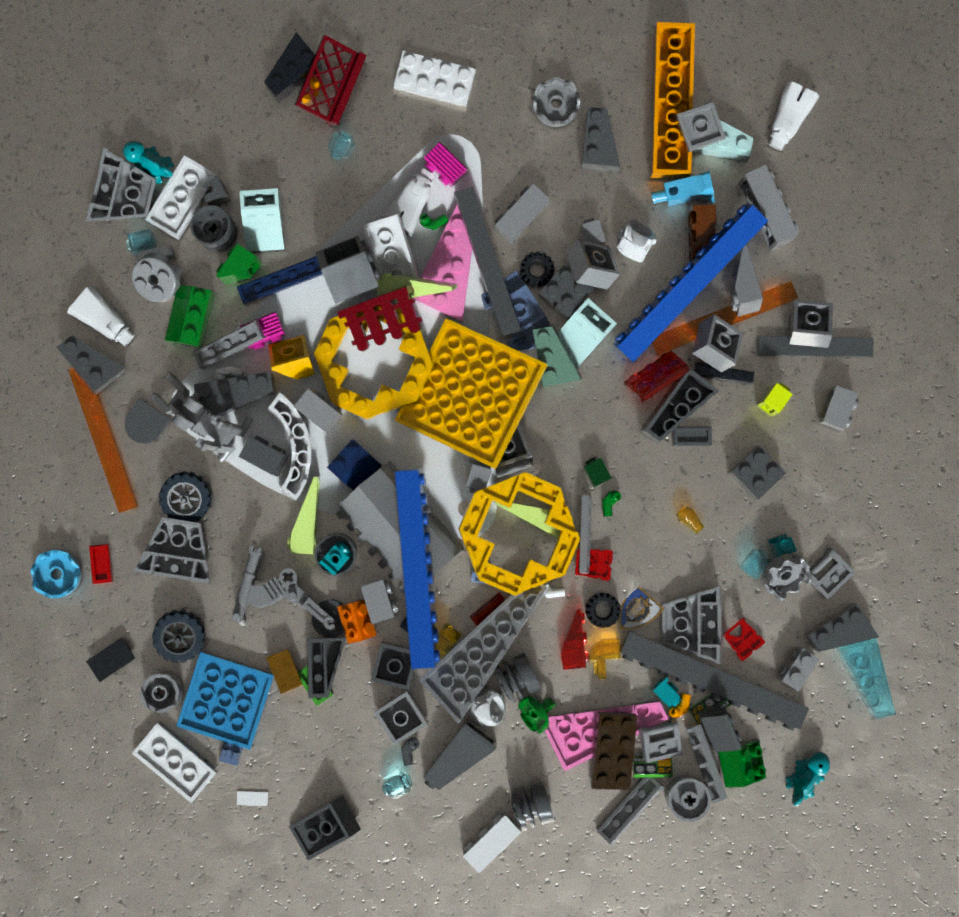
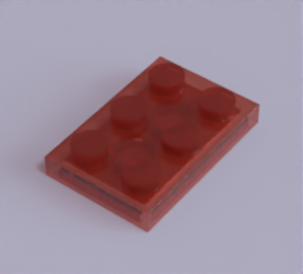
(656, 376)

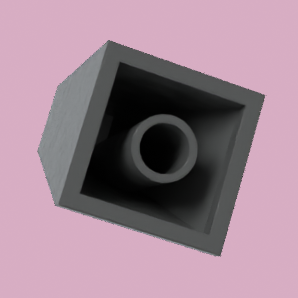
(461, 753)

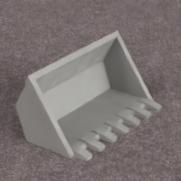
(375, 514)

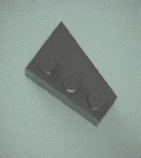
(841, 629)

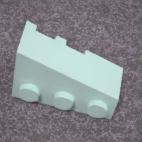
(735, 147)

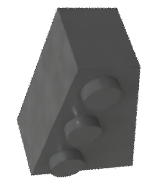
(599, 144)
(90, 365)
(322, 663)

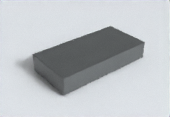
(692, 436)

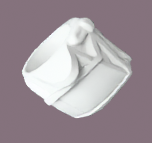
(635, 240)
(485, 707)

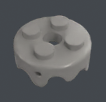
(556, 89)
(167, 275)
(796, 571)

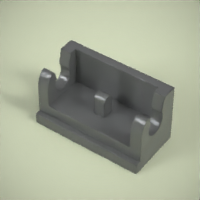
(219, 194)

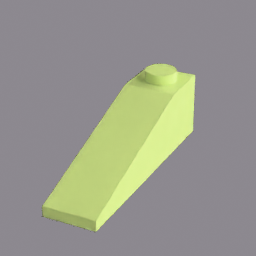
(421, 286)
(532, 515)
(305, 529)

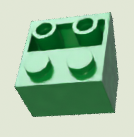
(239, 266)
(743, 765)

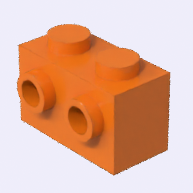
(356, 621)

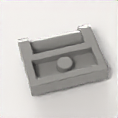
(834, 577)
(662, 747)

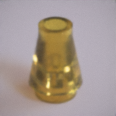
(689, 518)

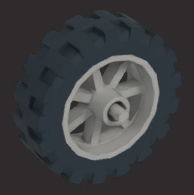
(189, 479)

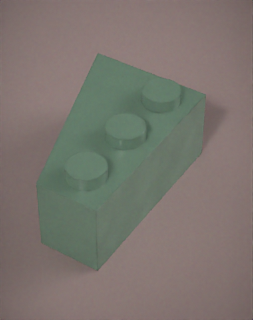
(554, 353)

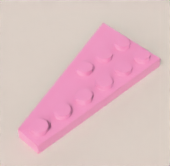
(452, 265)
(575, 733)

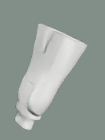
(791, 112)
(411, 201)
(99, 315)

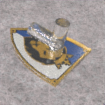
(638, 609)

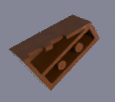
(700, 227)

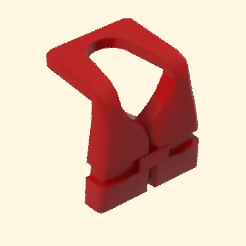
(600, 564)
(746, 643)

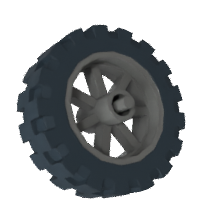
(175, 654)

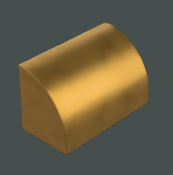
(284, 671)

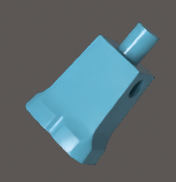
(686, 190)

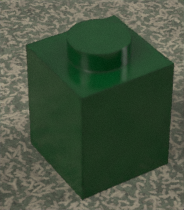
(596, 471)

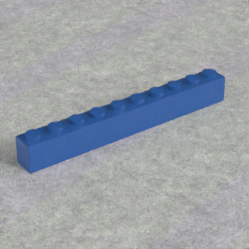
(690, 281)
(416, 568)

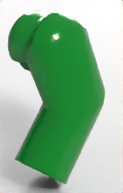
(432, 223)
(608, 501)

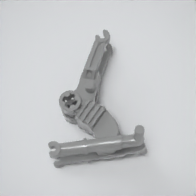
(192, 414)
(273, 591)

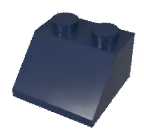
(354, 465)

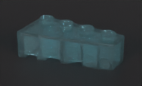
(868, 675)

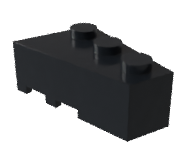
(290, 69)

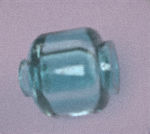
(341, 145)
(397, 784)

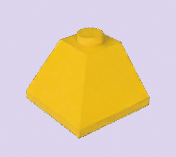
(291, 357)

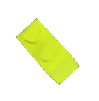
(775, 399)

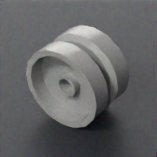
(691, 809)

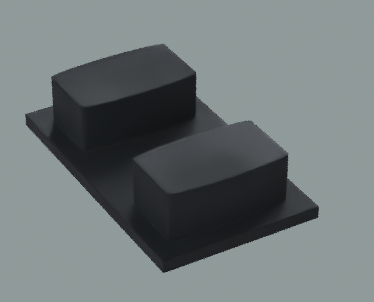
(110, 659)

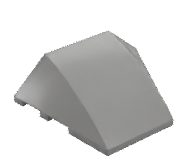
(120, 190)
(176, 552)
(695, 624)

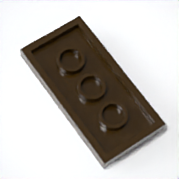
(613, 750)

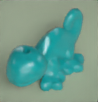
(148, 160)
(806, 777)

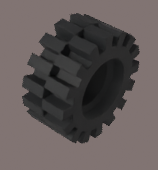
(534, 258)
(591, 610)

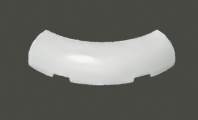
(298, 442)

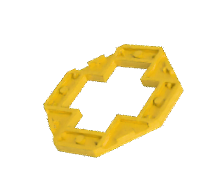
(387, 398)
(481, 549)

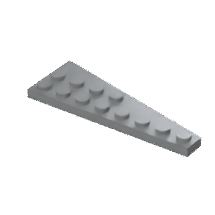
(470, 664)

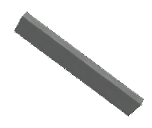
(837, 348)

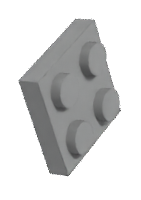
(700, 127)

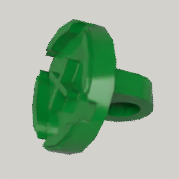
(535, 714)

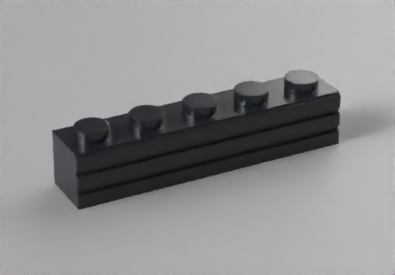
(729, 374)

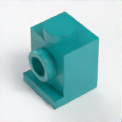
(781, 545)
(330, 563)
(667, 692)

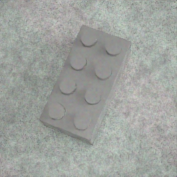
(766, 197)

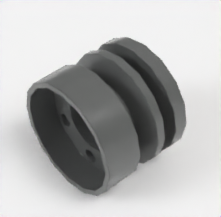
(205, 223)
(326, 545)
(517, 678)
(532, 806)

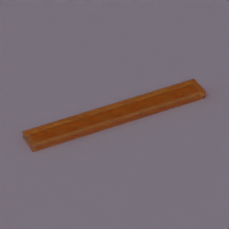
(687, 332)
(105, 445)

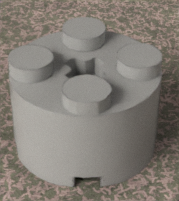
(161, 681)

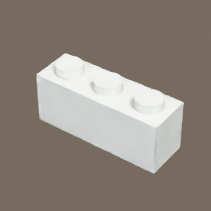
(491, 841)

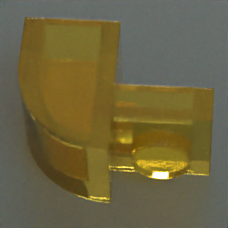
(447, 638)
(602, 650)

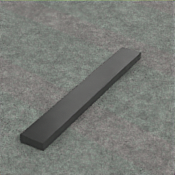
(487, 261)

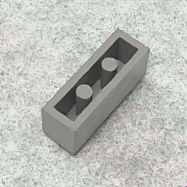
(521, 213)

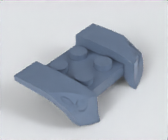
(527, 312)

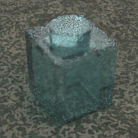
(140, 241)
(755, 563)

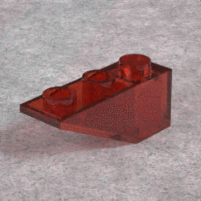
(572, 650)

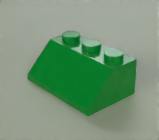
(190, 316)

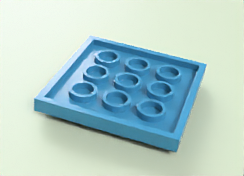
(225, 700)

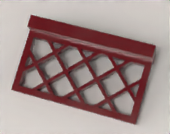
(342, 91)

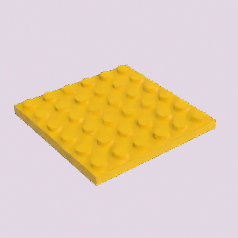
(473, 393)

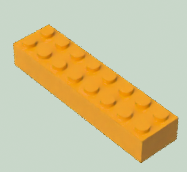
(671, 95)

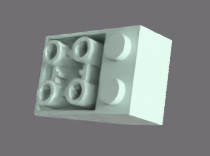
(262, 219)
(585, 331)

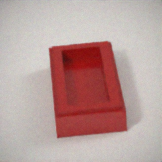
(101, 563)

